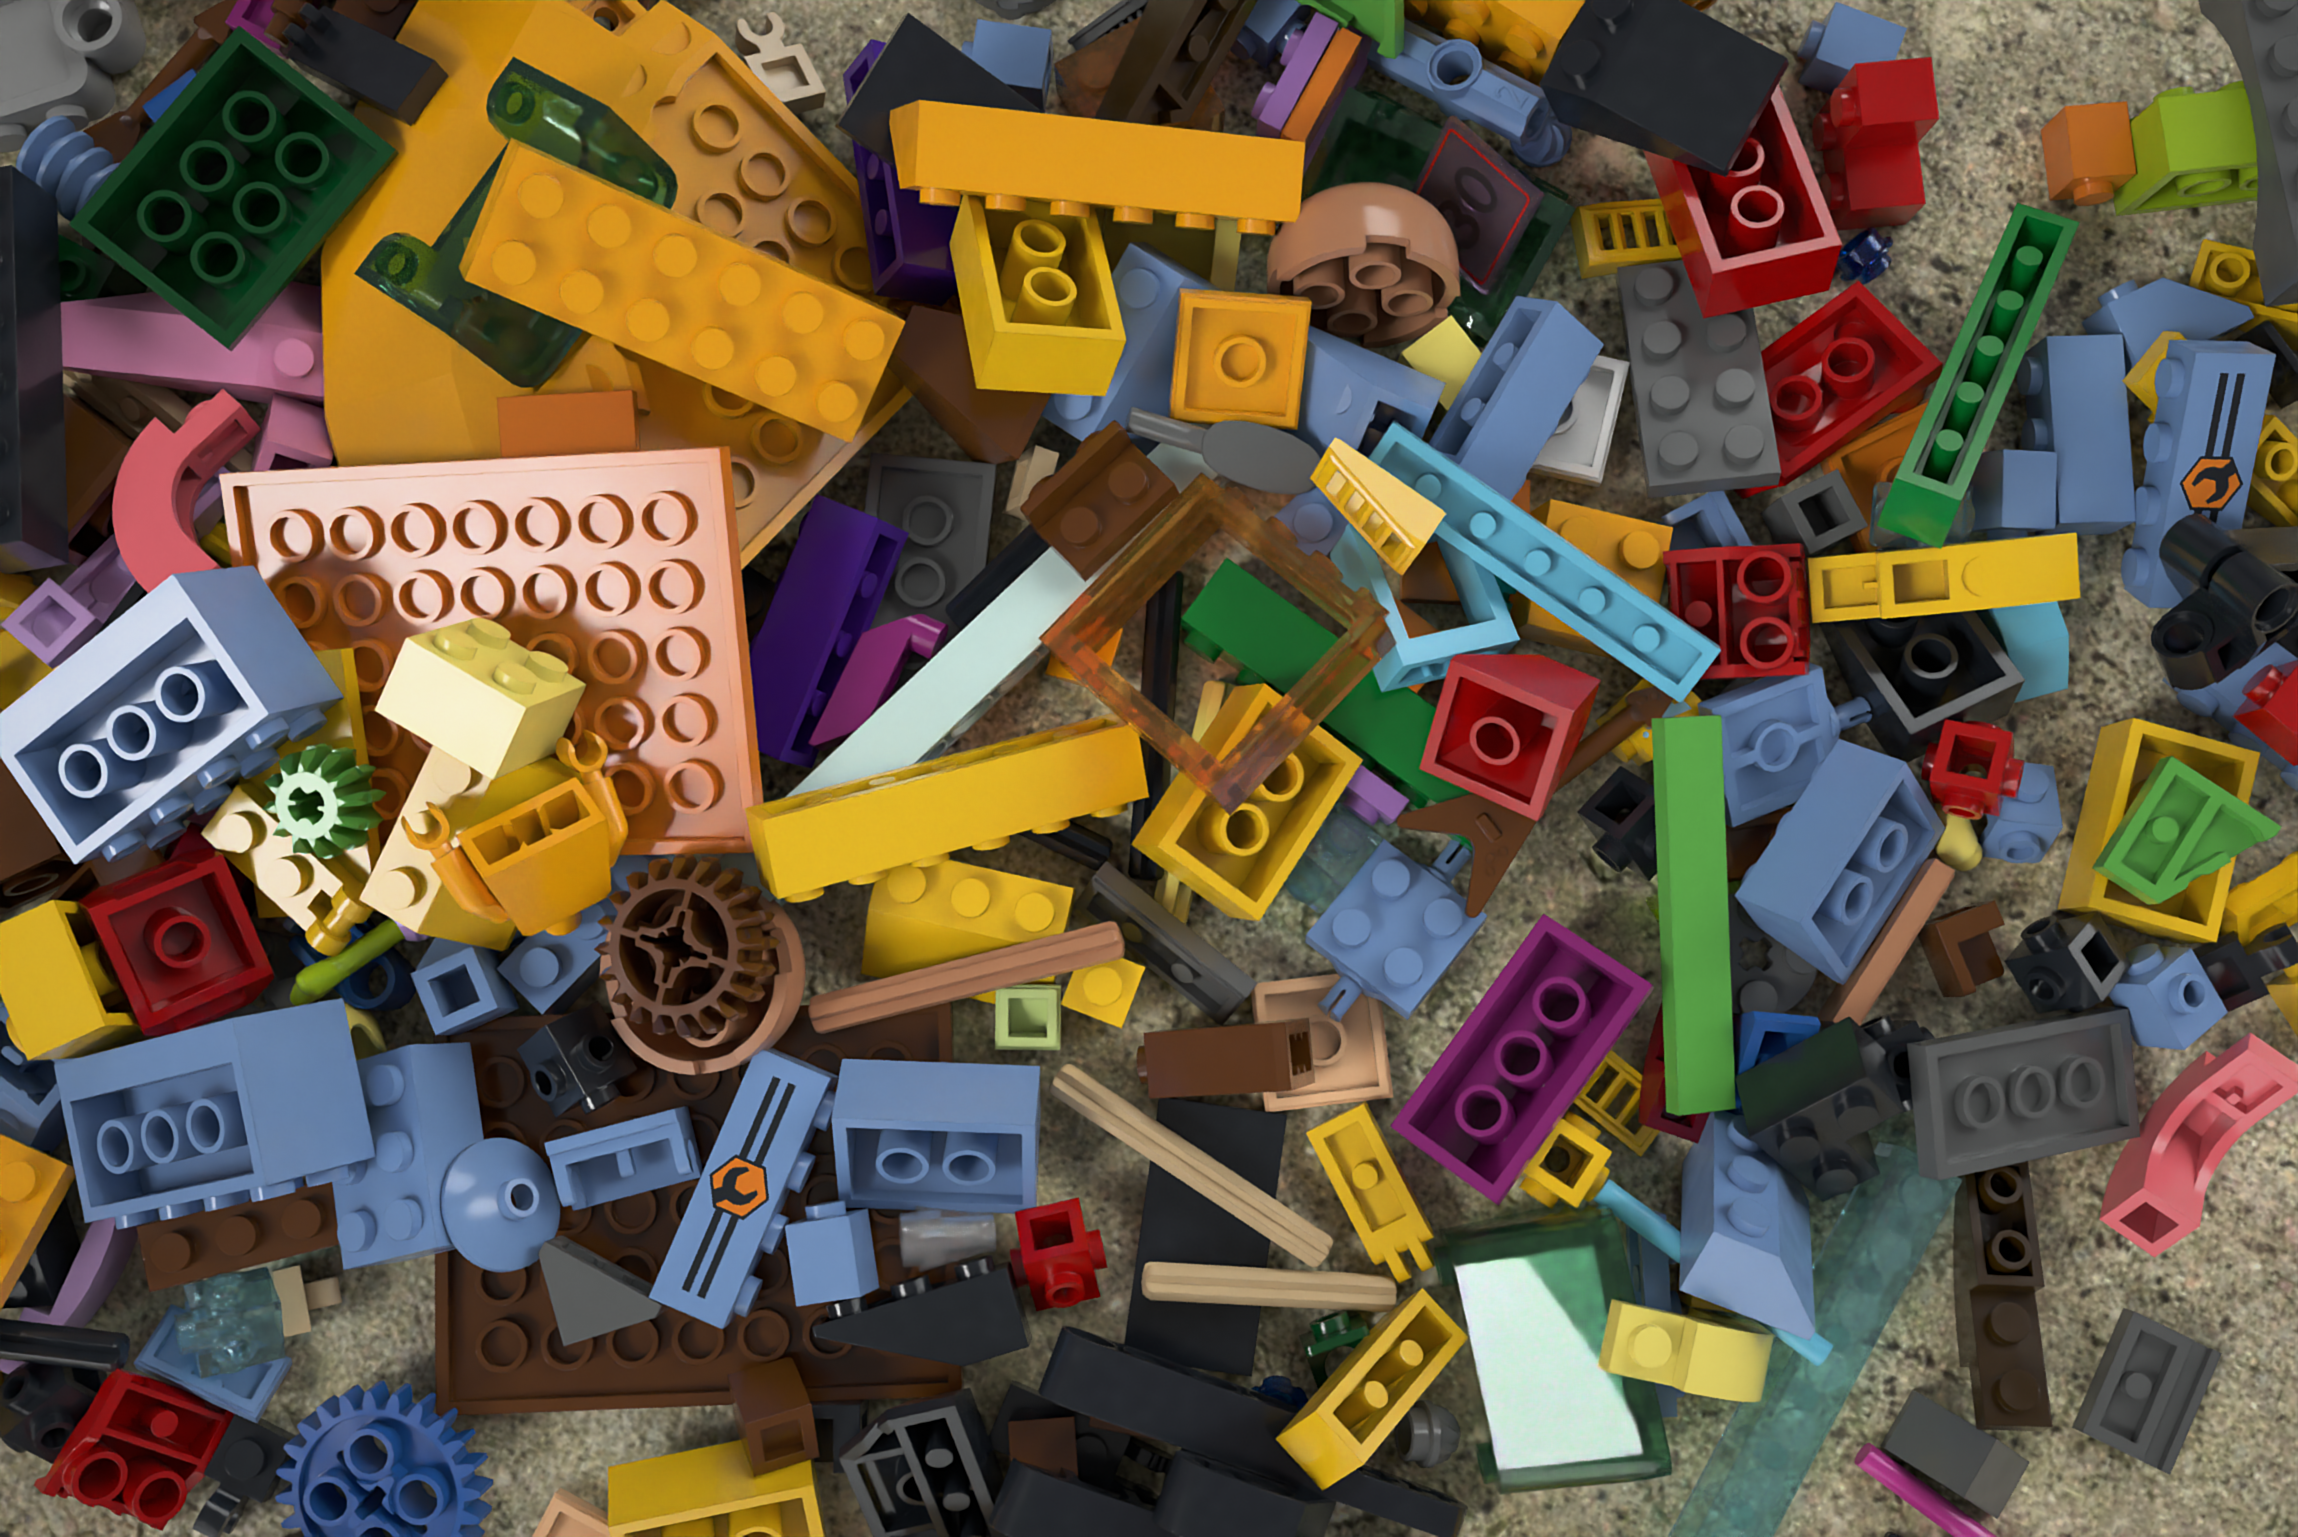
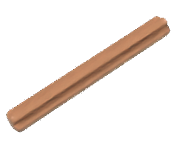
(967, 977)

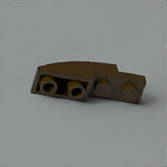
(1995, 1299)

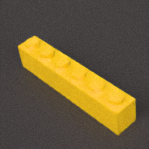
(945, 806)

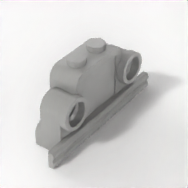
(61, 61)

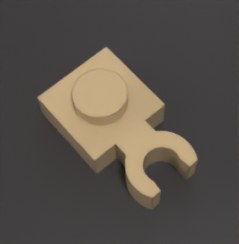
(781, 68)

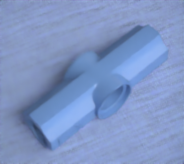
(1487, 97)

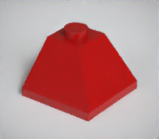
(1508, 727)

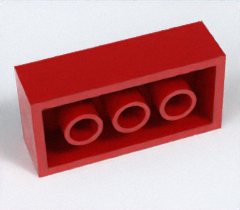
(1758, 230)

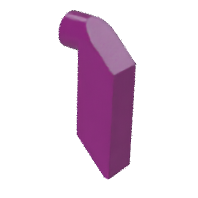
(874, 674)

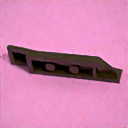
(1172, 59)

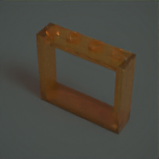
(1148, 566)

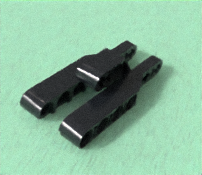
(1198, 1492)

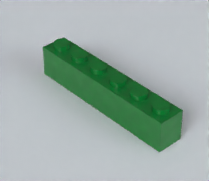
(1977, 376)
(1279, 644)

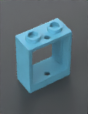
(1429, 656)

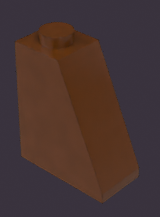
(1227, 1059)

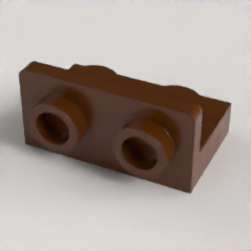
(1098, 500)

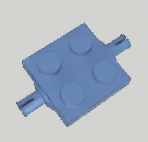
(1776, 738)
(1394, 930)

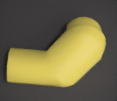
(1958, 843)

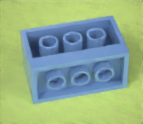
(164, 713)
(215, 1115)

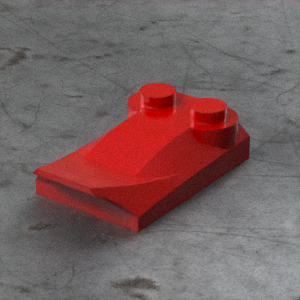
(1840, 378)

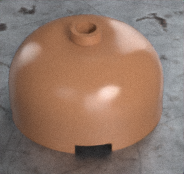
(1369, 262)
(740, 1039)

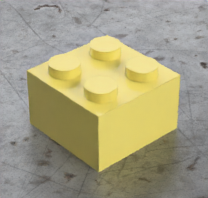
(481, 696)

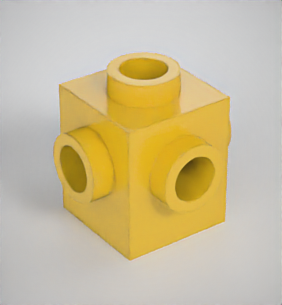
(1583, 1169)

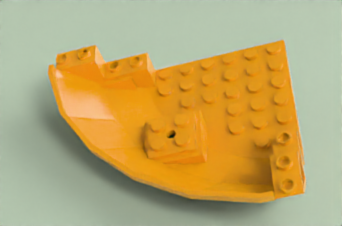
(739, 168)

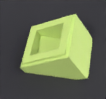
(1028, 1017)

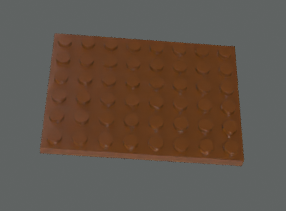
(499, 1329)

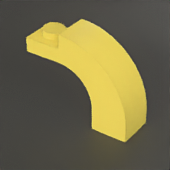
(1690, 1352)

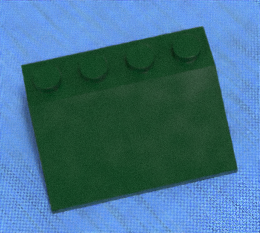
(234, 188)

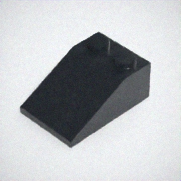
(1662, 80)
(1922, 673)

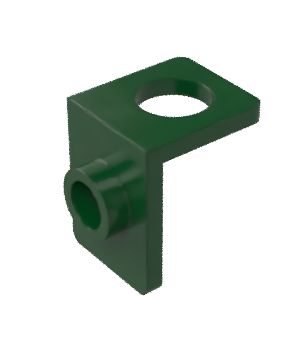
(1326, 1335)

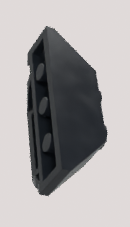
(926, 1469)

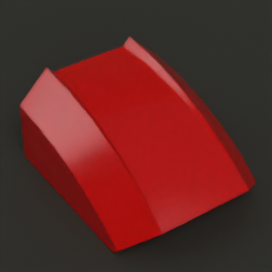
(179, 942)

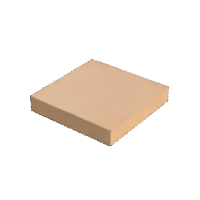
(1347, 1054)

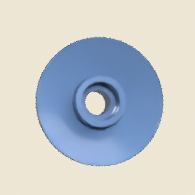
(480, 1209)

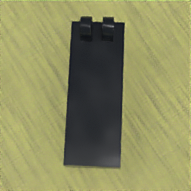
(364, 63)

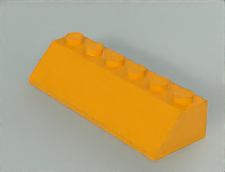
(1096, 164)

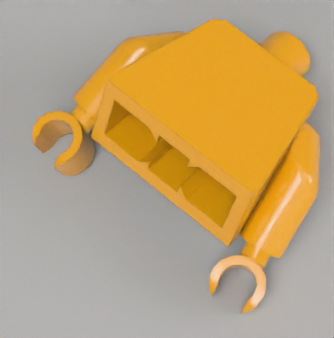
(539, 857)

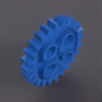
(380, 1486)

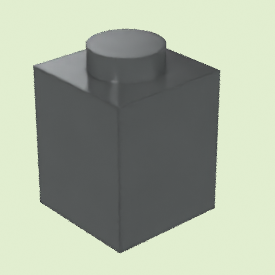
(1815, 515)

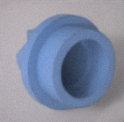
(1549, 145)

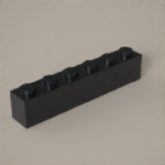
(30, 380)

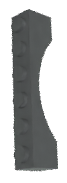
(2266, 52)

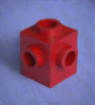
(1966, 749)
(1057, 1255)

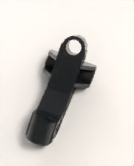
(2235, 598)

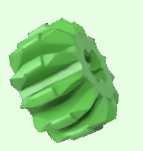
(324, 800)

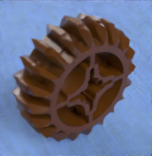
(667, 992)

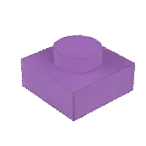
(1372, 798)

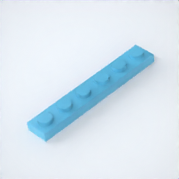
(1550, 568)

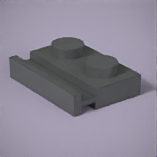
(2146, 1390)

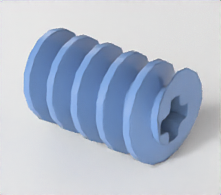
(65, 163)

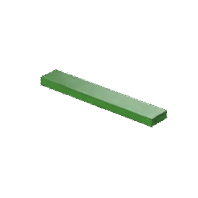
(1693, 914)

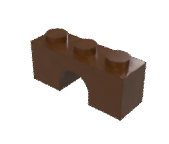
(238, 1236)

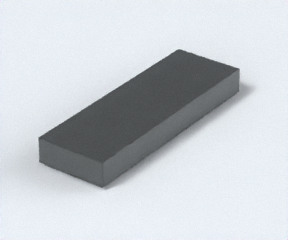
(1166, 944)

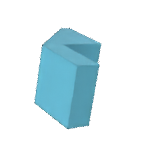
(2034, 642)

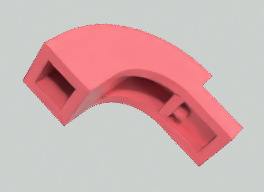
(162, 483)
(2165, 1172)

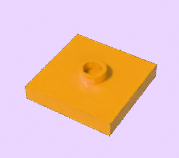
(1239, 357)

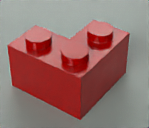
(1872, 141)

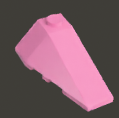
(157, 345)

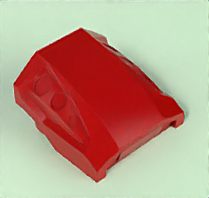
(1748, 604)
(138, 1449)

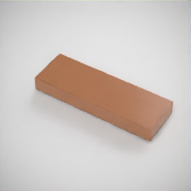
(1888, 946)

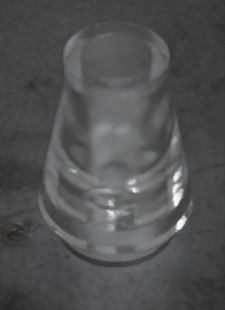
(944, 1236)

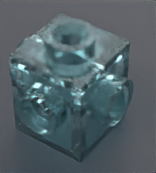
(231, 1322)

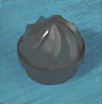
(1427, 1434)

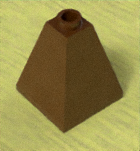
(938, 370)

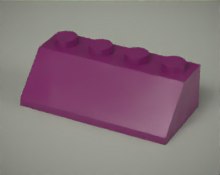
(1521, 1058)

